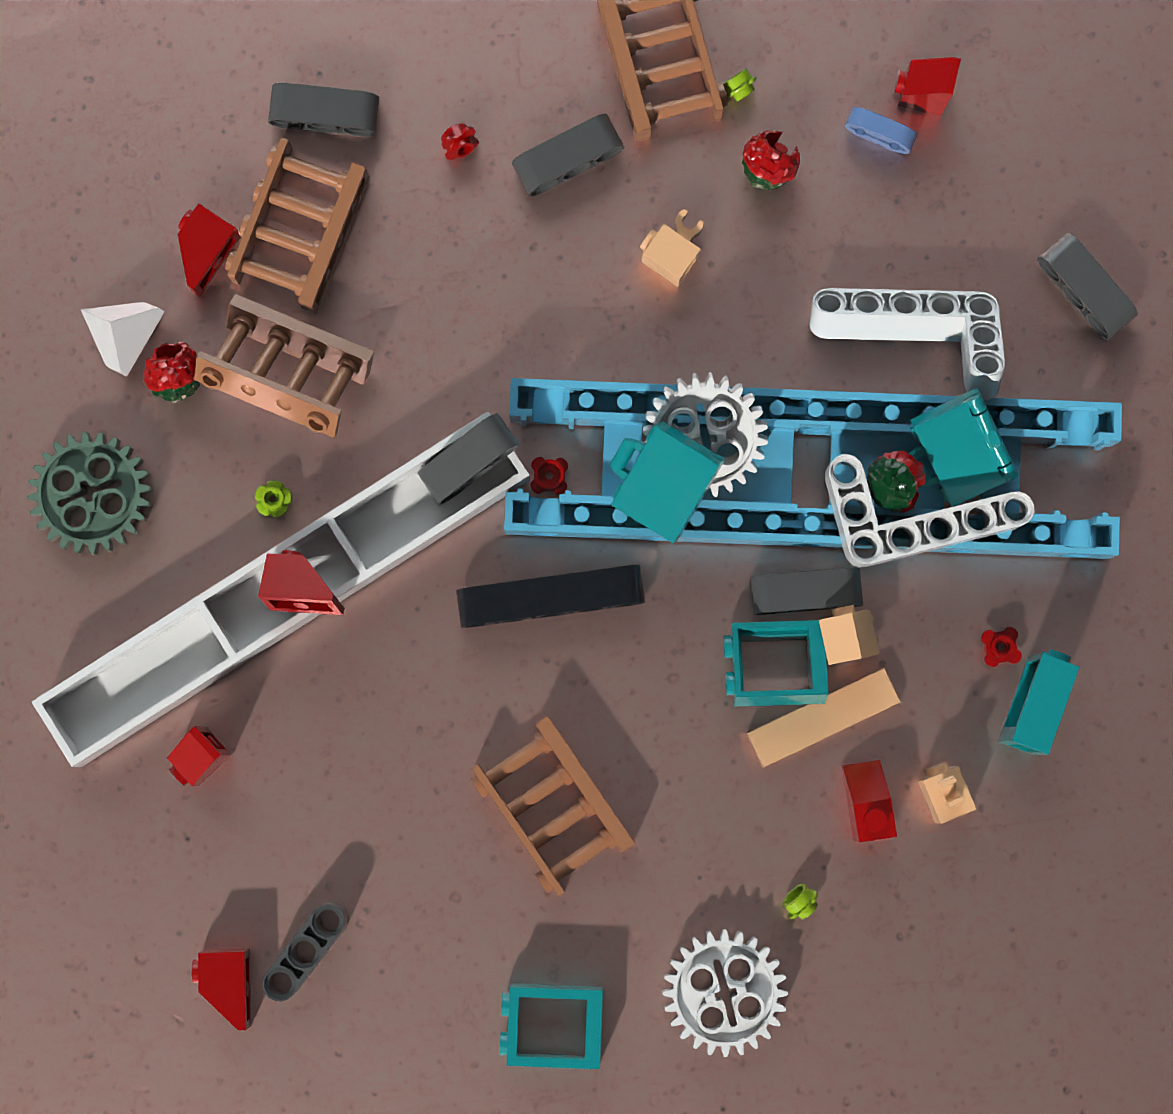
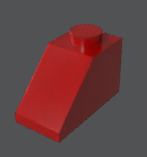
(928, 84)
(204, 246)
(295, 586)
(197, 756)
(869, 802)
(226, 983)

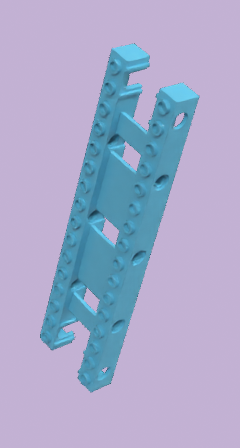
(763, 507)

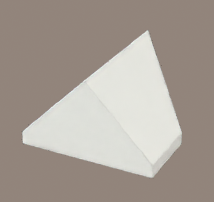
(122, 332)

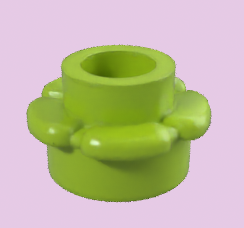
(739, 85)
(276, 508)
(800, 902)

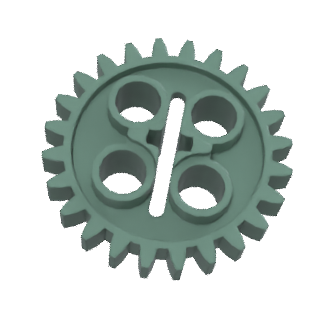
(81, 461)

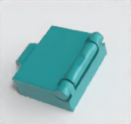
(962, 448)
(664, 480)

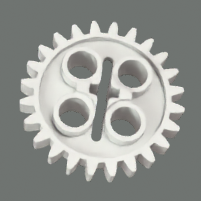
(738, 429)
(691, 1002)

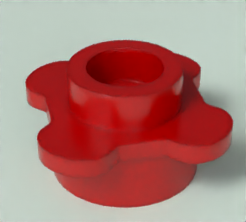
(459, 141)
(541, 468)
(993, 639)

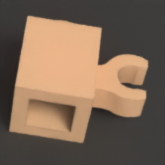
(672, 251)
(849, 635)
(946, 793)

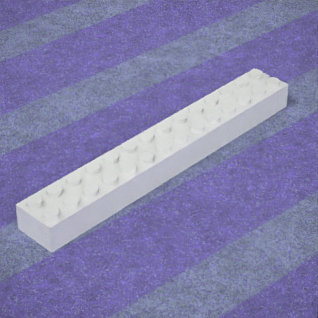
(234, 625)

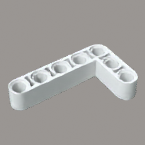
(919, 316)
(918, 526)

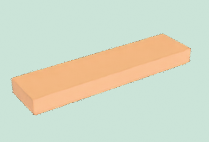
(818, 721)

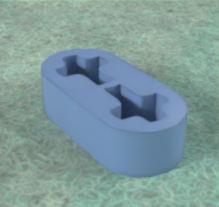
(880, 130)

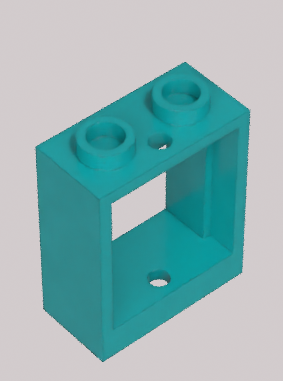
(777, 631)
(1039, 702)
(509, 1039)

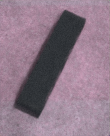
(550, 596)

